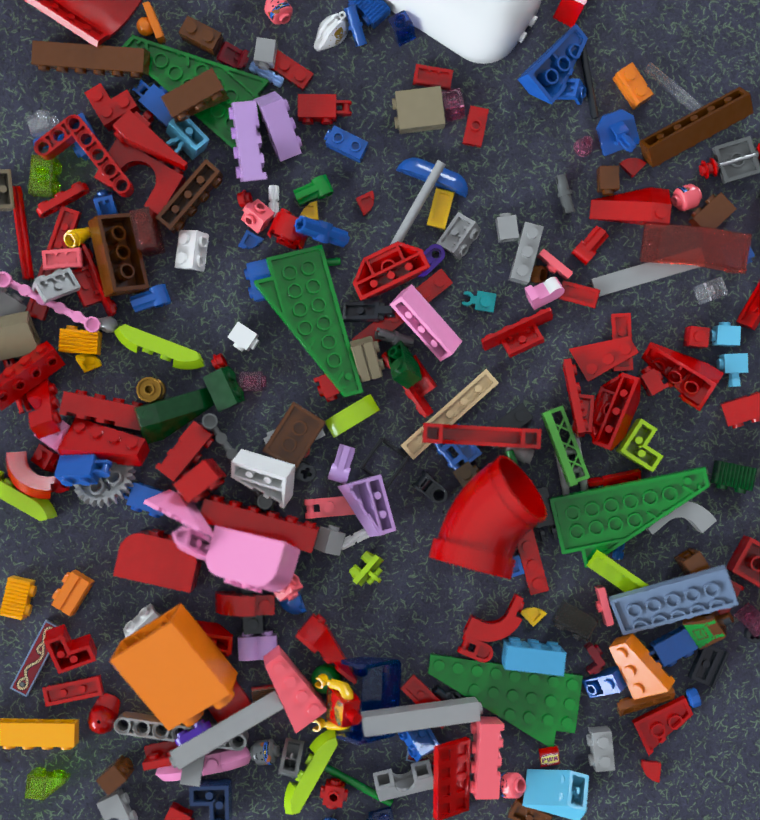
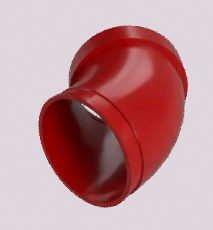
(490, 519)

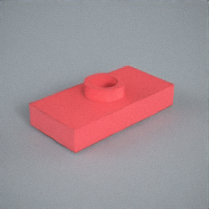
(62, 258)
(554, 265)
(603, 605)

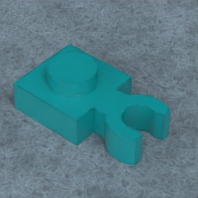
(483, 301)

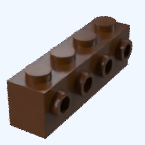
(189, 197)

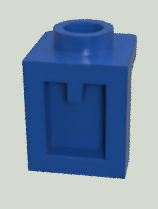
(574, 91)
(105, 202)

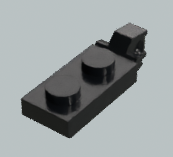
(366, 311)

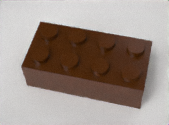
(117, 255)

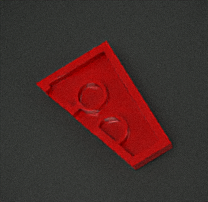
(603, 356)
(660, 722)

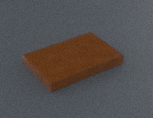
(294, 435)

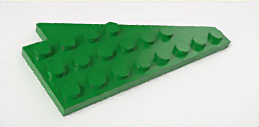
(174, 67)
(307, 304)
(618, 512)
(526, 700)

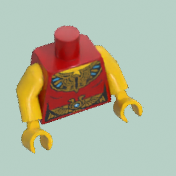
(341, 705)

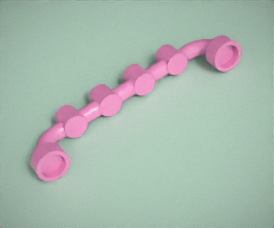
(91, 323)

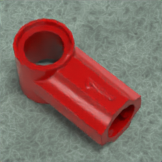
(587, 248)

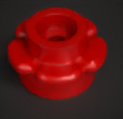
(244, 198)
(218, 361)

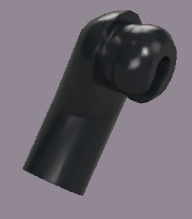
(445, 695)

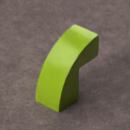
(352, 415)

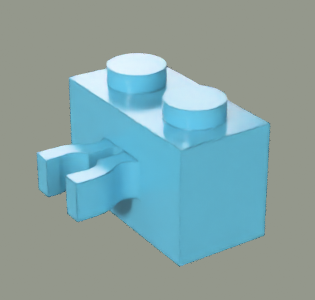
(187, 137)

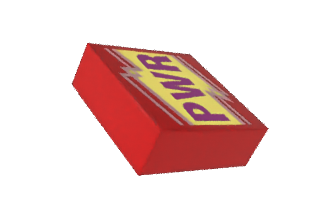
(549, 756)

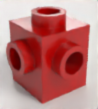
(336, 787)

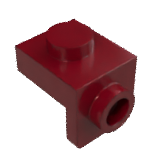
(233, 56)
(595, 653)

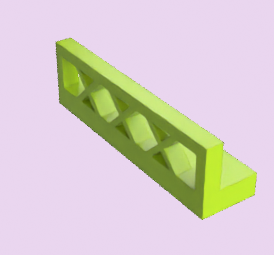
(614, 572)

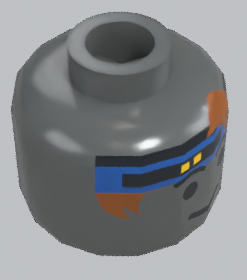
(264, 752)

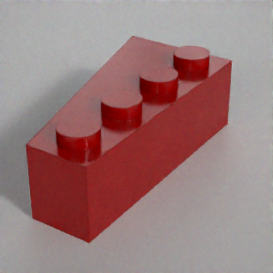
(99, 409)
(104, 442)

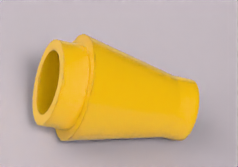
(76, 237)

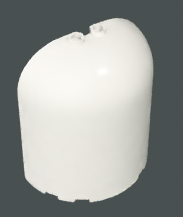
(472, 28)

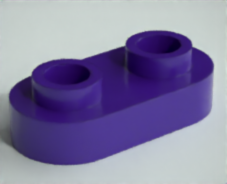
(433, 262)
(185, 736)

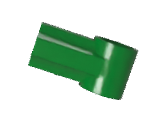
(315, 190)

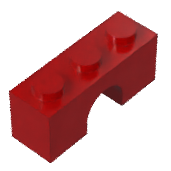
(45, 418)

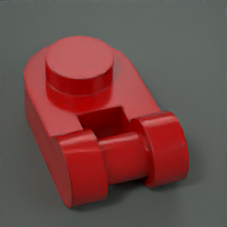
(482, 651)

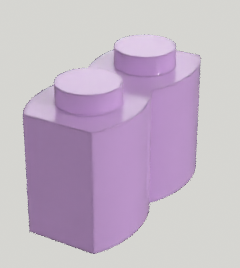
(255, 646)

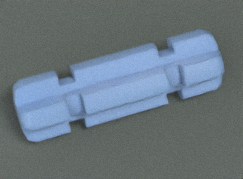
(268, 74)

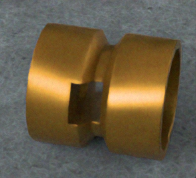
(150, 389)

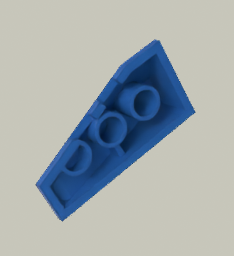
(550, 72)

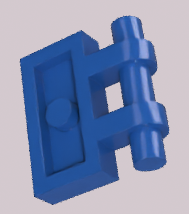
(465, 452)

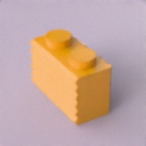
(79, 341)
(18, 597)

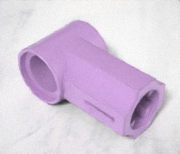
(341, 467)

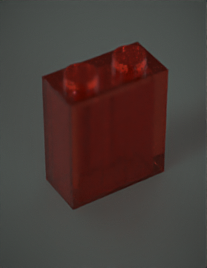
(147, 231)

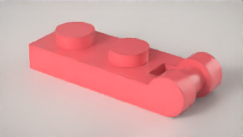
(328, 507)

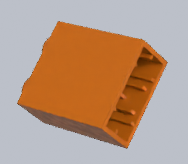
(175, 668)

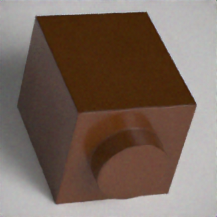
(608, 180)

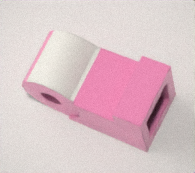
(544, 292)

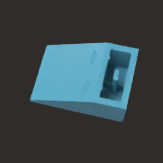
(557, 792)

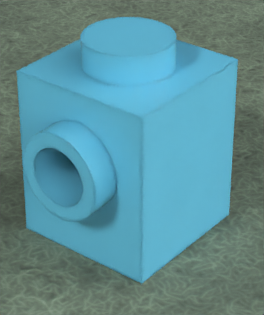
(725, 335)

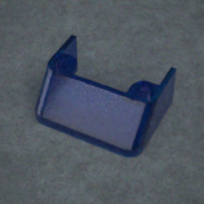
(379, 691)

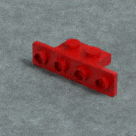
(91, 285)
(519, 336)
(419, 389)

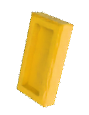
(440, 208)

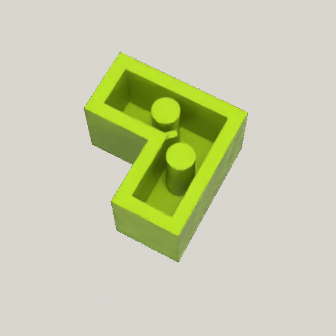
(635, 446)

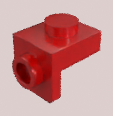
(45, 458)

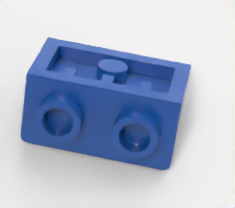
(419, 742)

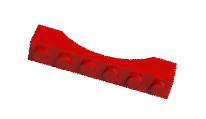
(481, 435)

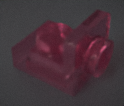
(453, 104)
(252, 381)
(749, 618)

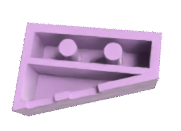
(279, 125)
(370, 504)

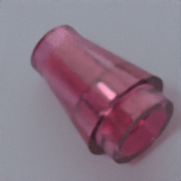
(581, 149)

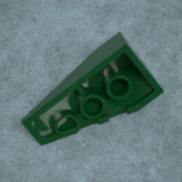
(168, 415)

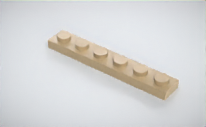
(453, 410)

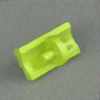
(362, 575)

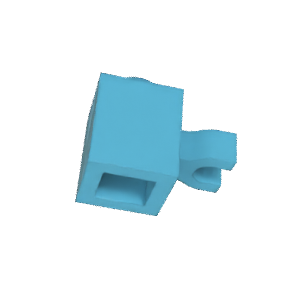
(733, 365)

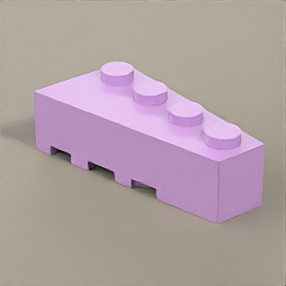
(247, 141)

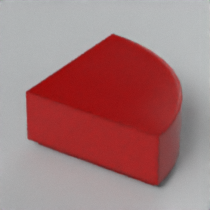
(632, 166)
(365, 202)
(652, 769)

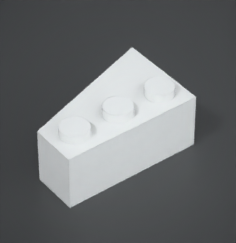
(265, 474)

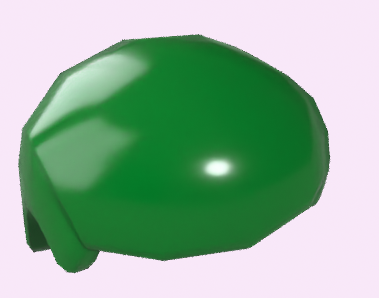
(327, 669)

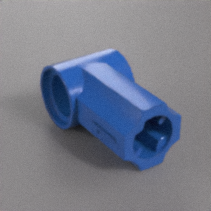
(154, 297)

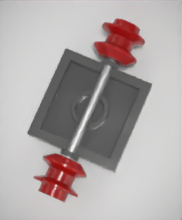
(733, 161)

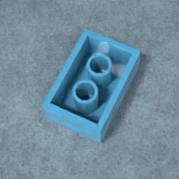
(533, 656)

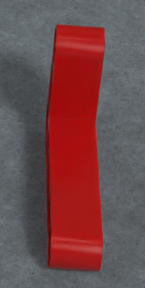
(80, 134)

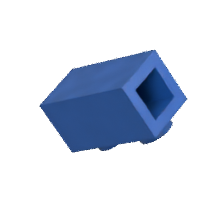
(346, 143)

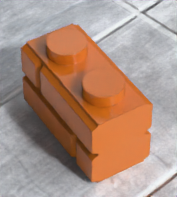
(633, 86)
(72, 593)

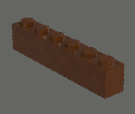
(90, 58)
(696, 127)

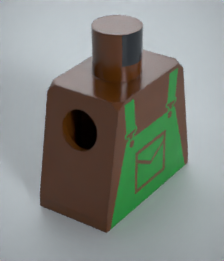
(708, 628)

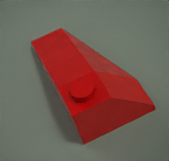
(140, 136)
(634, 207)
(688, 375)
(318, 637)

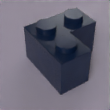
(216, 795)

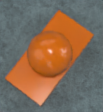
(148, 25)

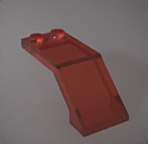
(695, 246)

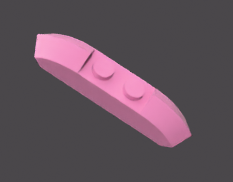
(192, 542)
(215, 762)

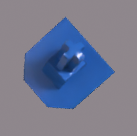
(617, 132)

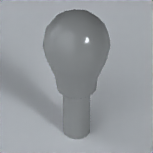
(108, 324)

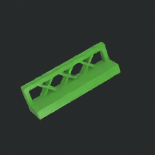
(559, 448)

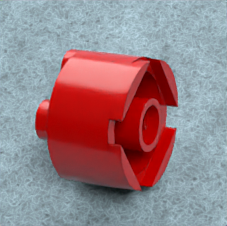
(285, 232)

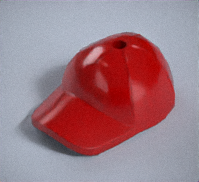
(106, 711)

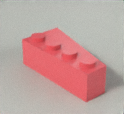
(296, 693)
(486, 757)

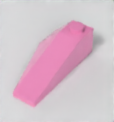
(176, 507)

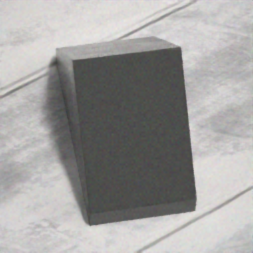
(291, 757)

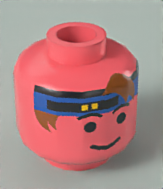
(278, 10)
(686, 197)
(512, 785)

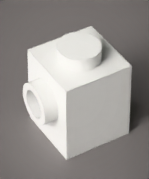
(243, 337)

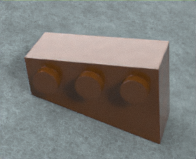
(195, 96)

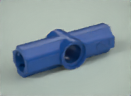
(321, 231)

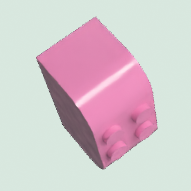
(251, 560)

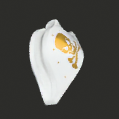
(331, 31)

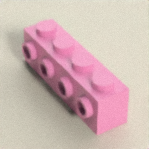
(426, 323)

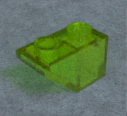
(43, 783)

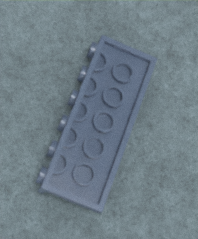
(674, 600)

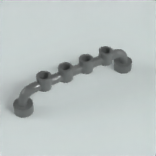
(210, 422)

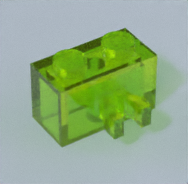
(44, 177)

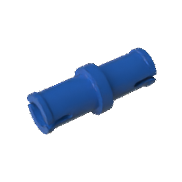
(355, 25)

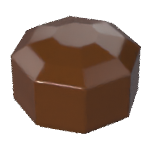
(539, 274)

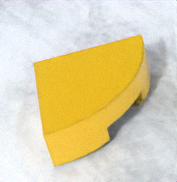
(311, 211)
(88, 362)
(533, 615)

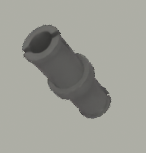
(564, 193)
(393, 337)

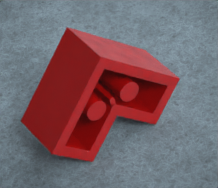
(110, 109)
(69, 653)

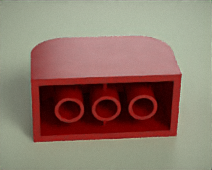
(157, 560)

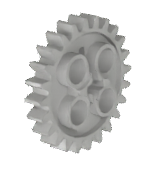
(104, 495)

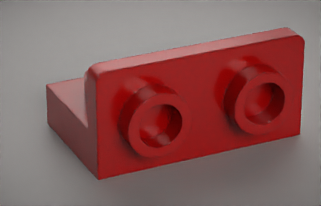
(158, 754)

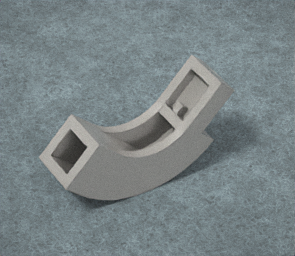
(697, 515)

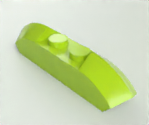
(182, 357)
(37, 508)
(299, 791)

